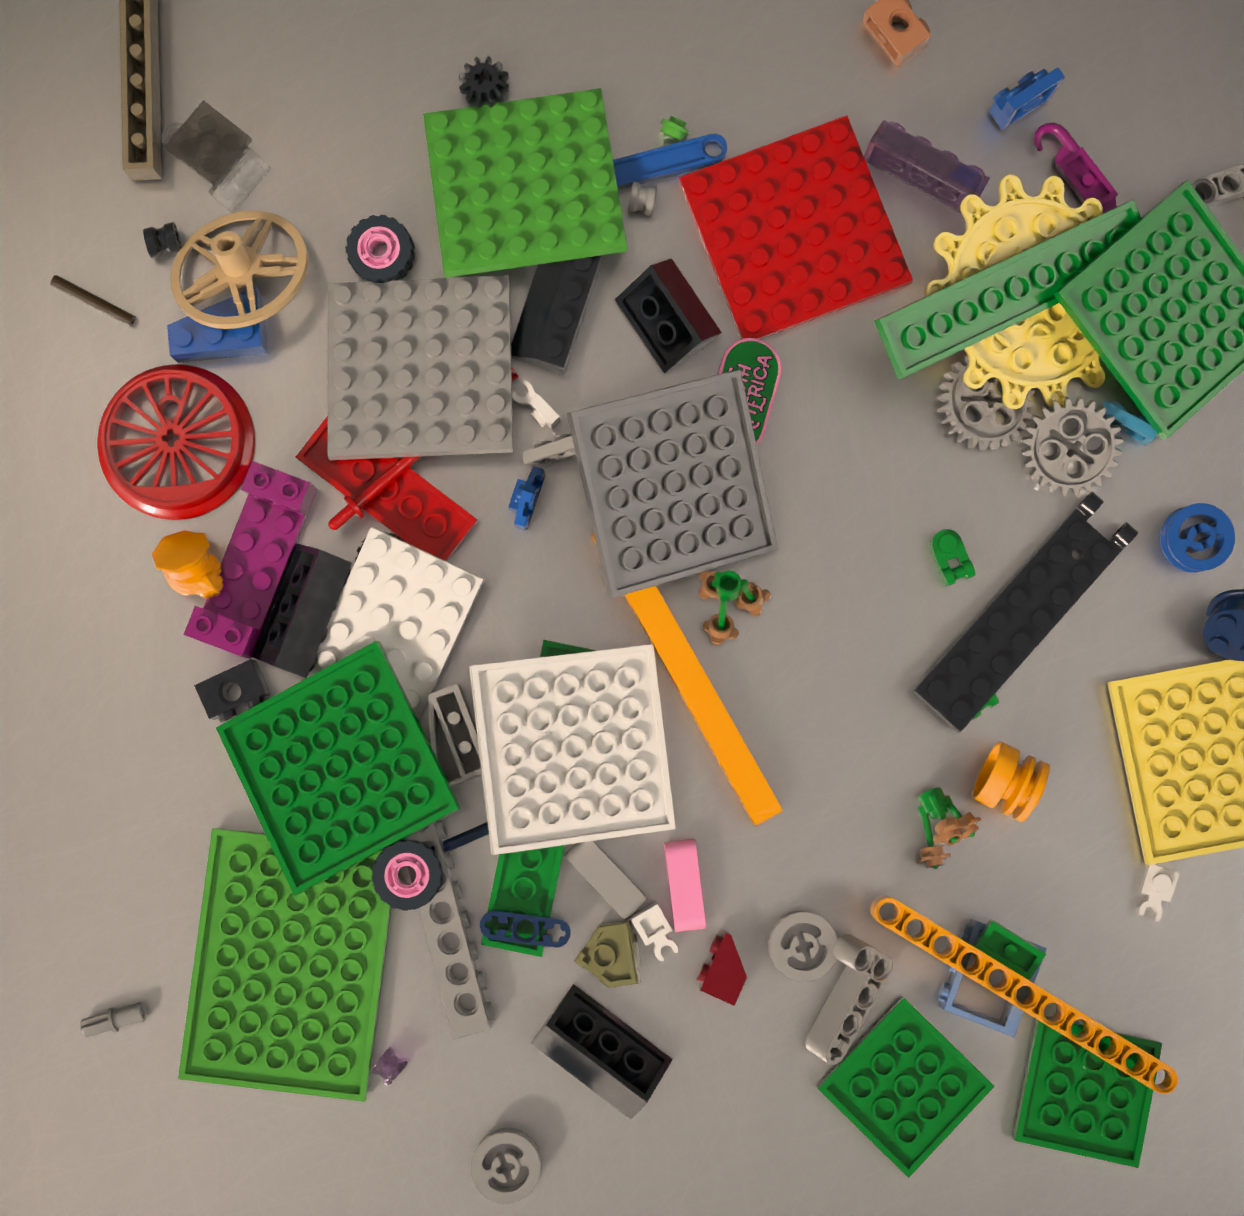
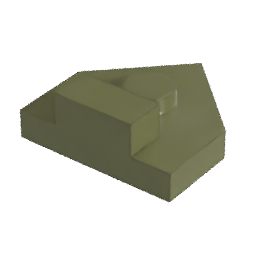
(612, 955)

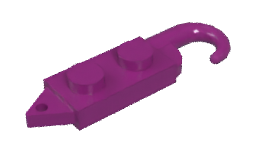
(1078, 168)

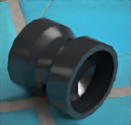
(162, 240)

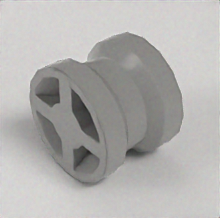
(642, 198)

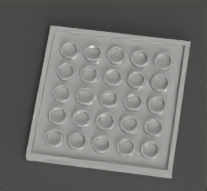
(419, 368)

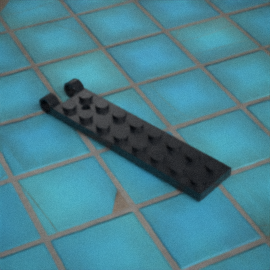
(1021, 616)

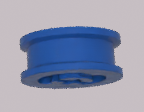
(1217, 531)

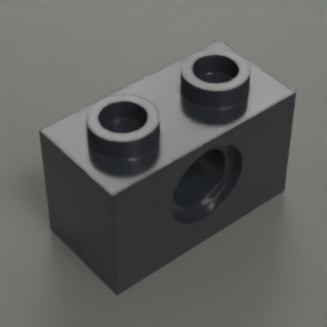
(214, 691)

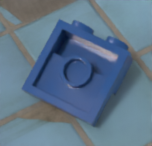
(1028, 95)

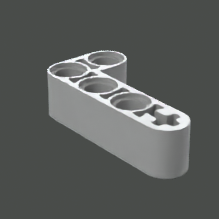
(850, 998)

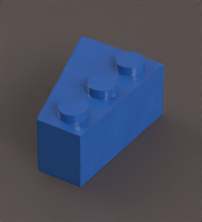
(196, 342)

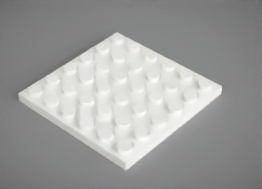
(572, 748)

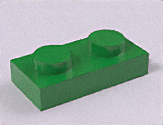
(1009, 949)

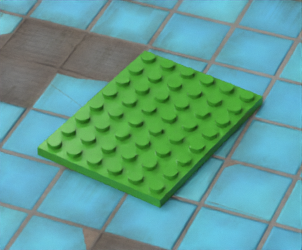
(283, 978)

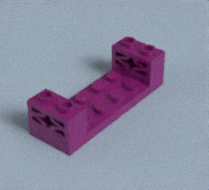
(254, 560)

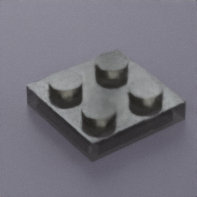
(208, 143)

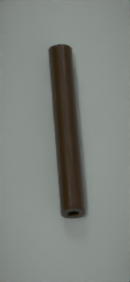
(93, 300)

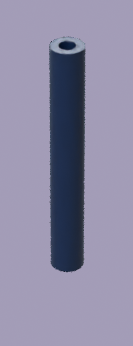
(465, 837)

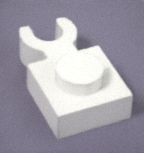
(1158, 886)
(653, 927)

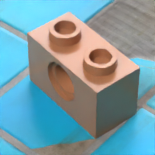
(898, 44)

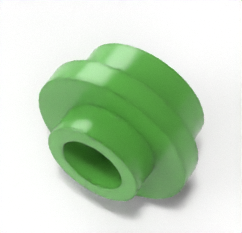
(674, 128)

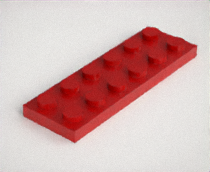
(406, 506)

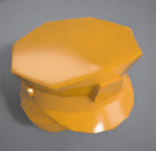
(189, 564)

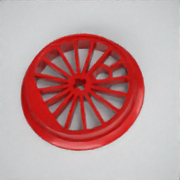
(178, 500)

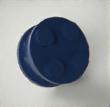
(1225, 625)

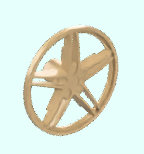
(236, 266)

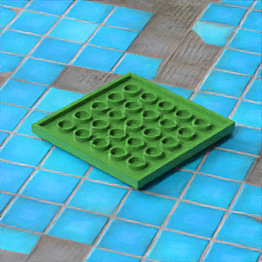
(524, 183)

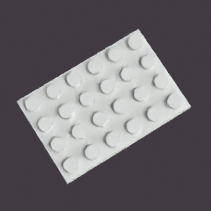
(408, 605)

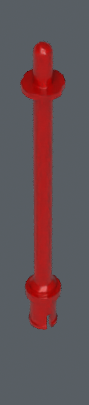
(355, 505)

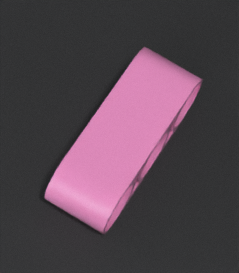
(685, 885)

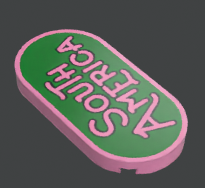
(760, 376)

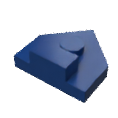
(526, 496)

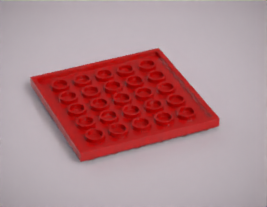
(795, 230)

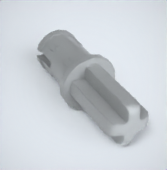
(113, 1020)

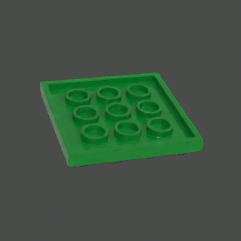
(905, 1086)
(1081, 1101)

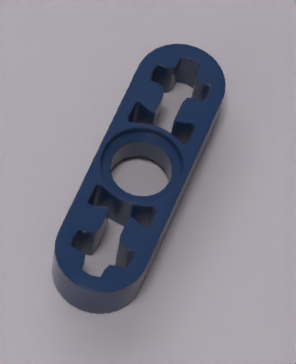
(503, 918)

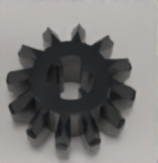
(476, 75)

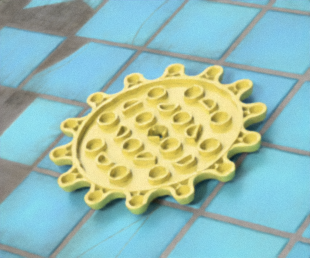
(1047, 346)

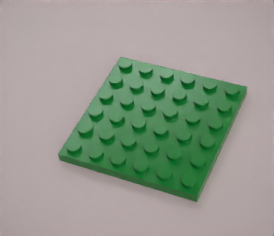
(1165, 309)
(337, 768)

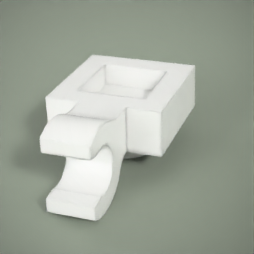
(542, 411)

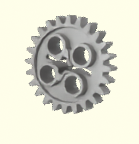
(1090, 424)
(985, 428)

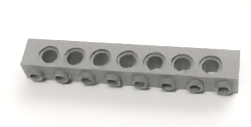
(461, 1020)

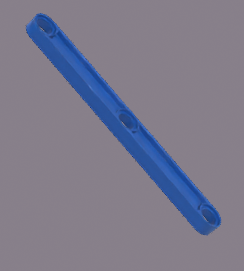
(667, 161)

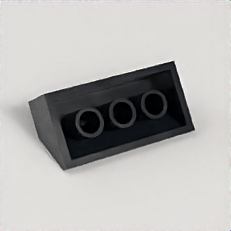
(555, 312)
(302, 610)
(602, 1052)

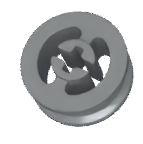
(779, 955)
(483, 1173)

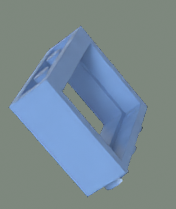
(1011, 1014)

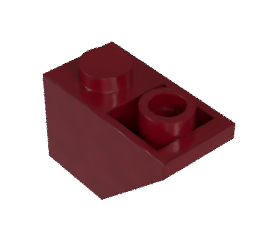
(725, 972)

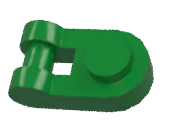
(947, 546)

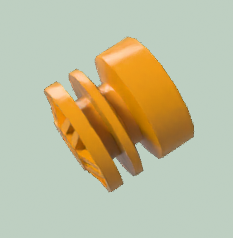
(1017, 784)

